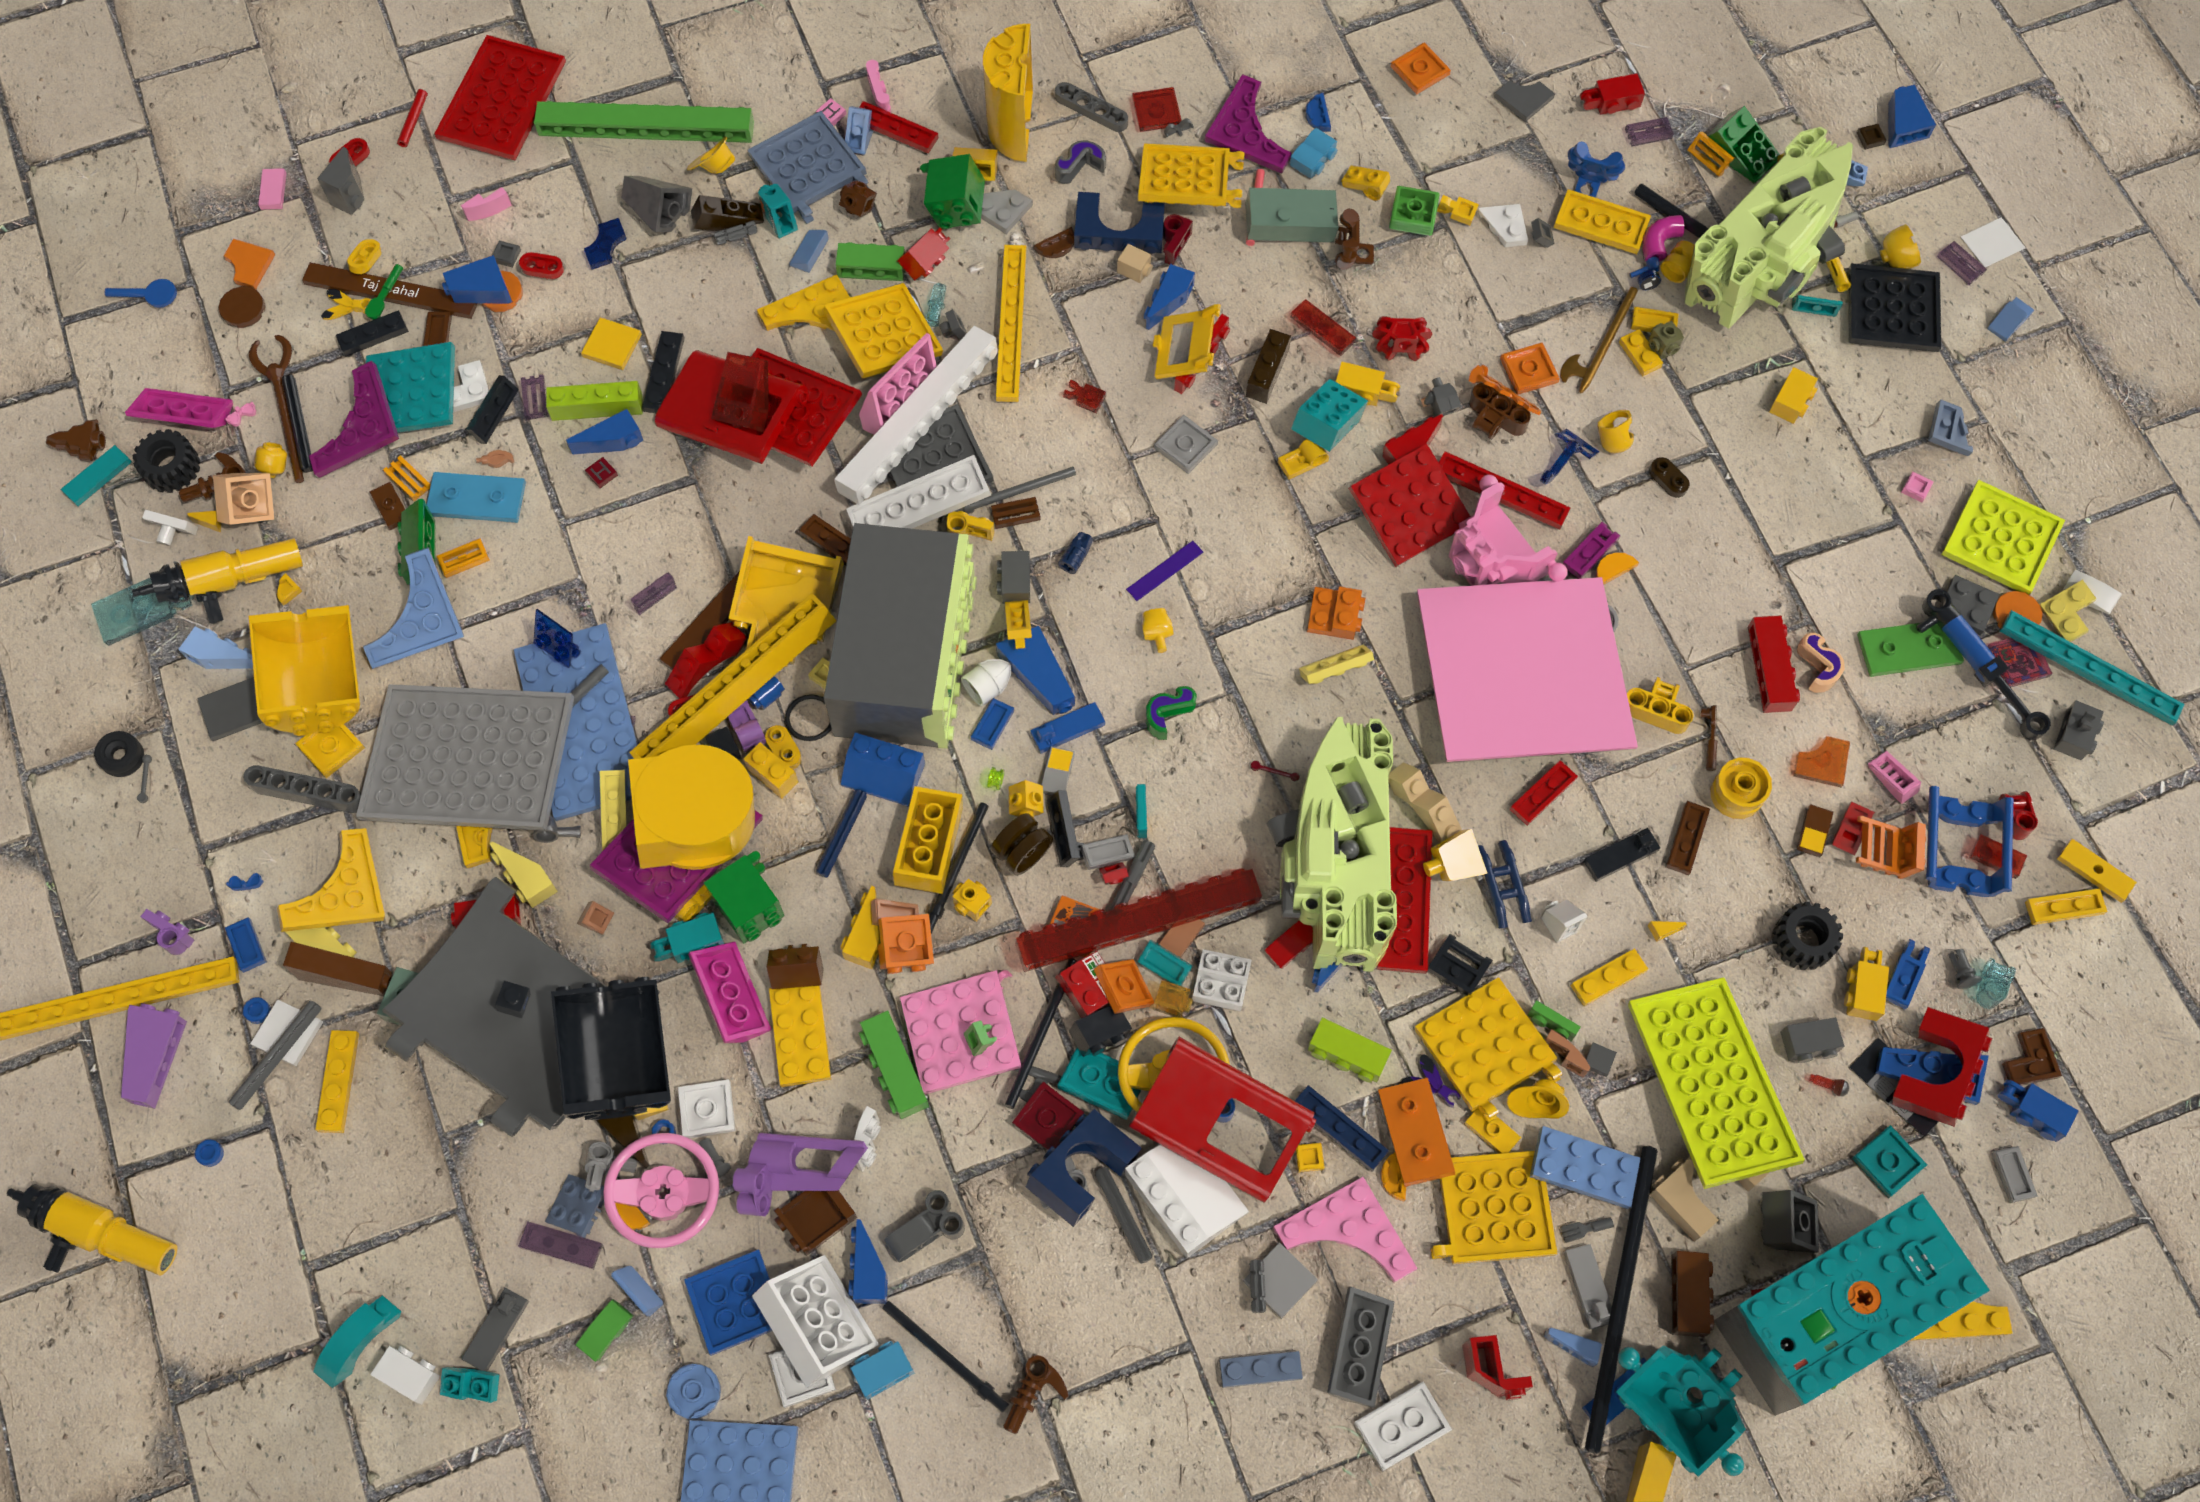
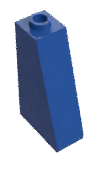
(1038, 671)

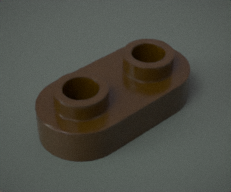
(1667, 477)

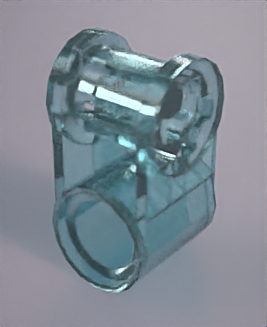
(1996, 979)

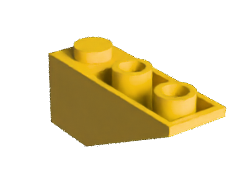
(863, 941)

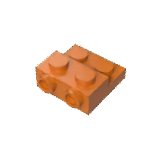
(1336, 612)
(905, 943)

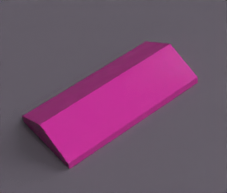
(180, 408)
(730, 993)

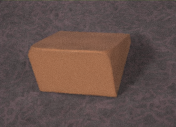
(595, 917)

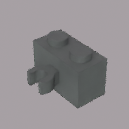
(2079, 730)

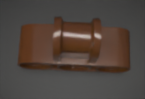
(1491, 419)

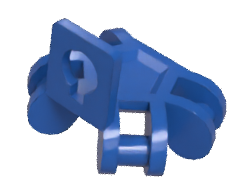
(1594, 170)

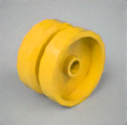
(1741, 788)

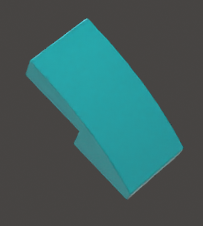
(469, 1383)

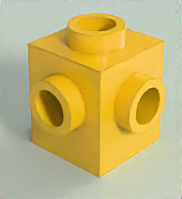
(1026, 798)
(971, 899)

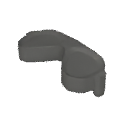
(1183, 125)

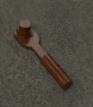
(1711, 713)

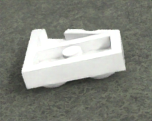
(1506, 223)

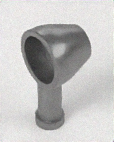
(553, 832)

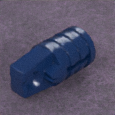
(1075, 553)

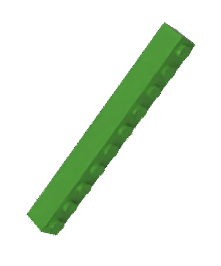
(644, 122)

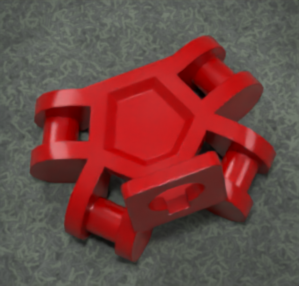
(1408, 336)

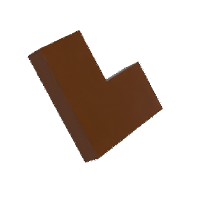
(2039, 1060)

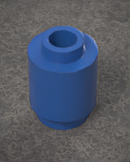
(767, 694)

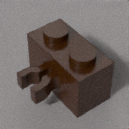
(795, 967)

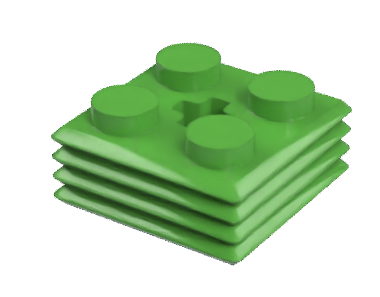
(1414, 210)

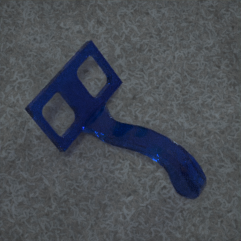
(1573, 446)

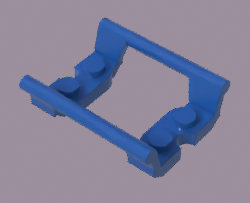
(1974, 815)

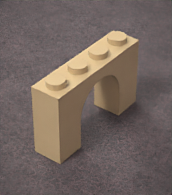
(1681, 1203)

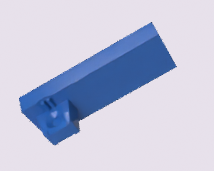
(1067, 727)

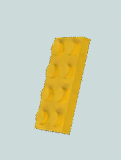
(1602, 221)
(800, 1035)

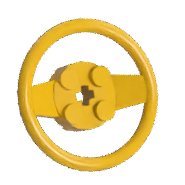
(1144, 1075)

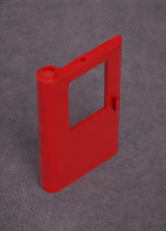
(691, 403)
(1190, 1100)

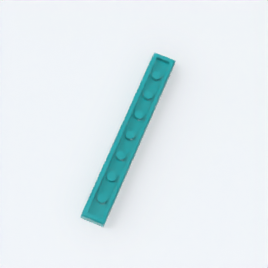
(2092, 668)

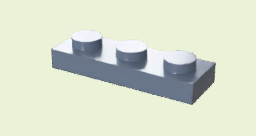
(1261, 1369)

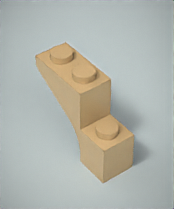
(1429, 805)

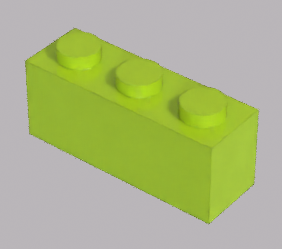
(1349, 1050)

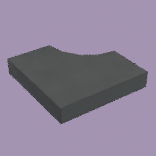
(1524, 100)

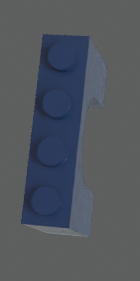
(1093, 234)
(1091, 1136)

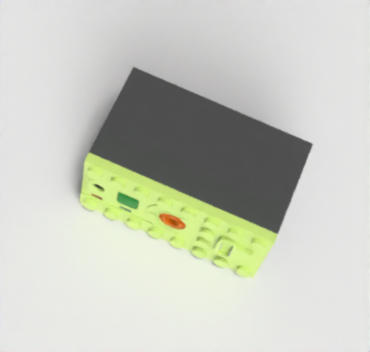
(901, 635)

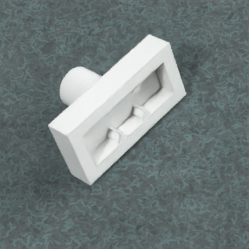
(169, 526)

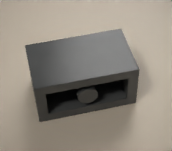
(1015, 576)
(1812, 1039)

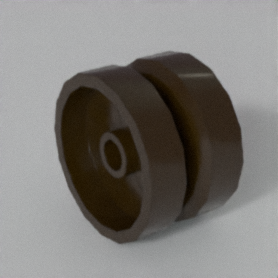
(1021, 844)

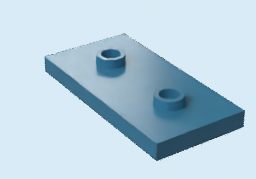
(476, 497)

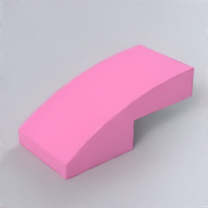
(480, 208)

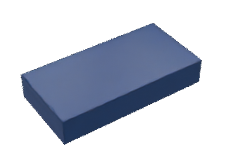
(992, 724)
(245, 945)

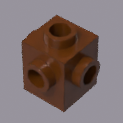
(857, 198)

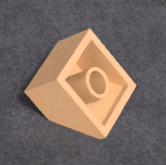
(243, 497)

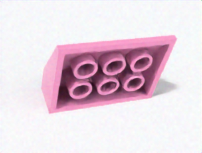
(897, 385)

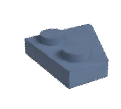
(1949, 428)

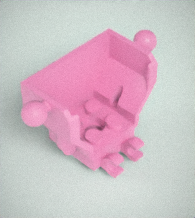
(1493, 550)

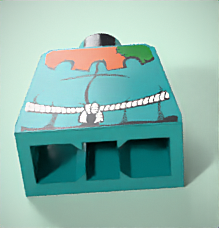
(775, 200)

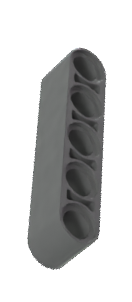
(296, 782)

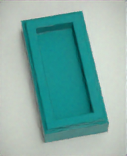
(1141, 811)
(1165, 963)

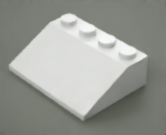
(1184, 1198)
(814, 1320)

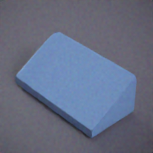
(810, 250)
(637, 1290)

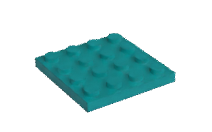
(418, 385)

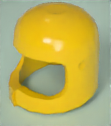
(1616, 438)

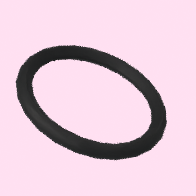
(788, 724)

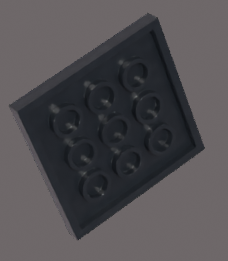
(1894, 307)

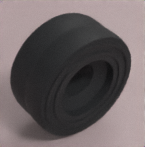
(110, 744)

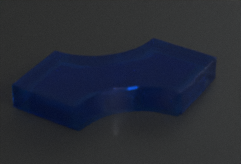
(601, 250)

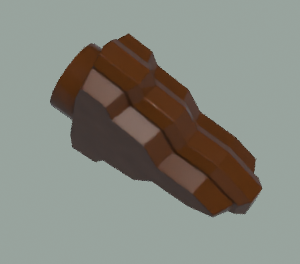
(79, 440)

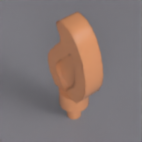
(496, 458)

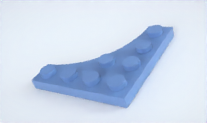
(426, 617)

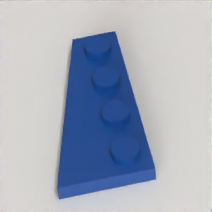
(1928, 1067)

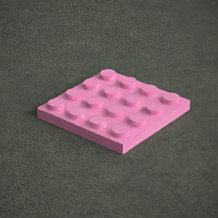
(937, 1029)

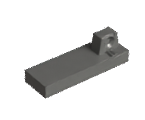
(495, 1330)

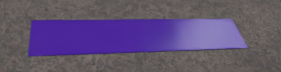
(1164, 570)

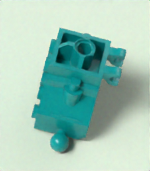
(1688, 1426)

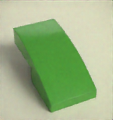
(604, 1330)

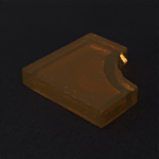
(1825, 764)

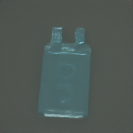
(126, 615)

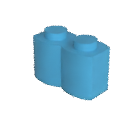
(1314, 153)

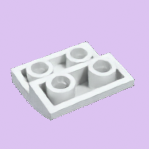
(1221, 980)
(867, 1131)

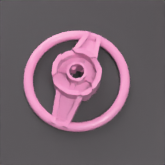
(644, 1191)

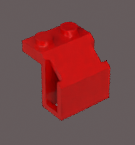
(1510, 1388)

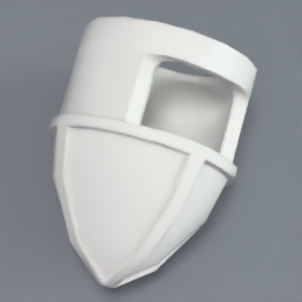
(988, 679)

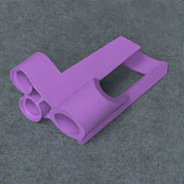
(774, 1169)

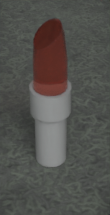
(1841, 220)

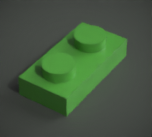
(1544, 1016)

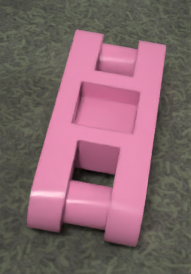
(877, 87)

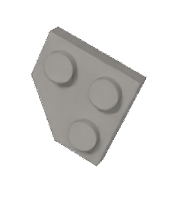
(1005, 208)

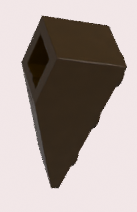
(721, 213)

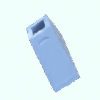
(211, 652)

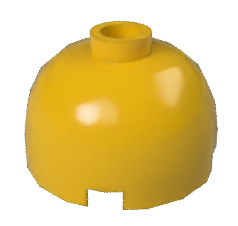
(1900, 249)

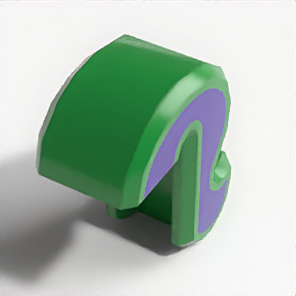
(1168, 705)

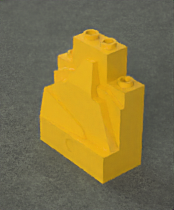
(778, 580)

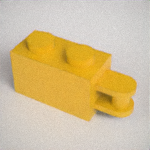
(1367, 383)
(1867, 986)

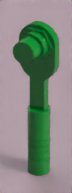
(376, 305)

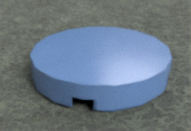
(693, 1391)

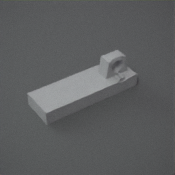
(1589, 1285)

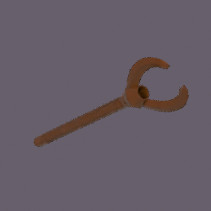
(274, 373)

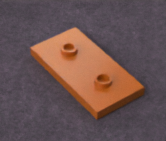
(1416, 1132)

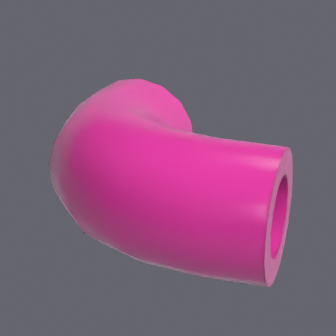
(1658, 233)

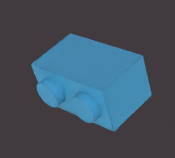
(882, 1369)

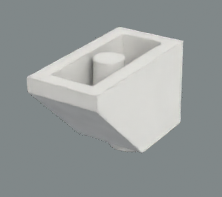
(1563, 919)

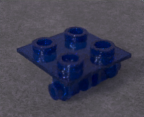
(554, 639)

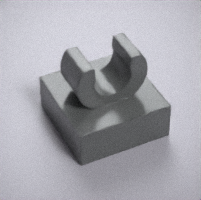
(953, 326)

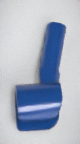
(1652, 264)

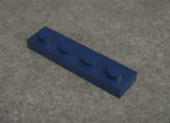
(1343, 1129)

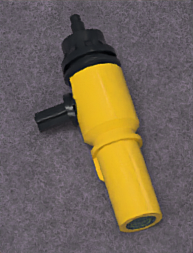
(218, 573)
(90, 1227)

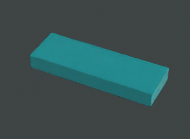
(96, 475)

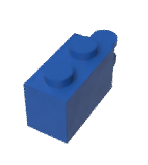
(2039, 1110)

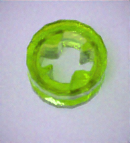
(995, 778)

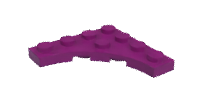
(1240, 130)
(365, 428)

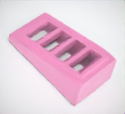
(1894, 788)

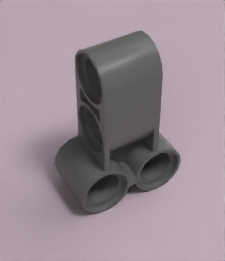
(924, 1228)

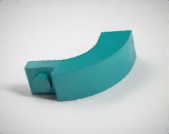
(352, 1337)

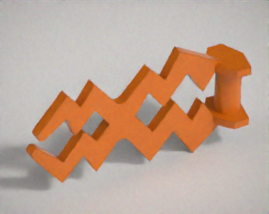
(1480, 374)

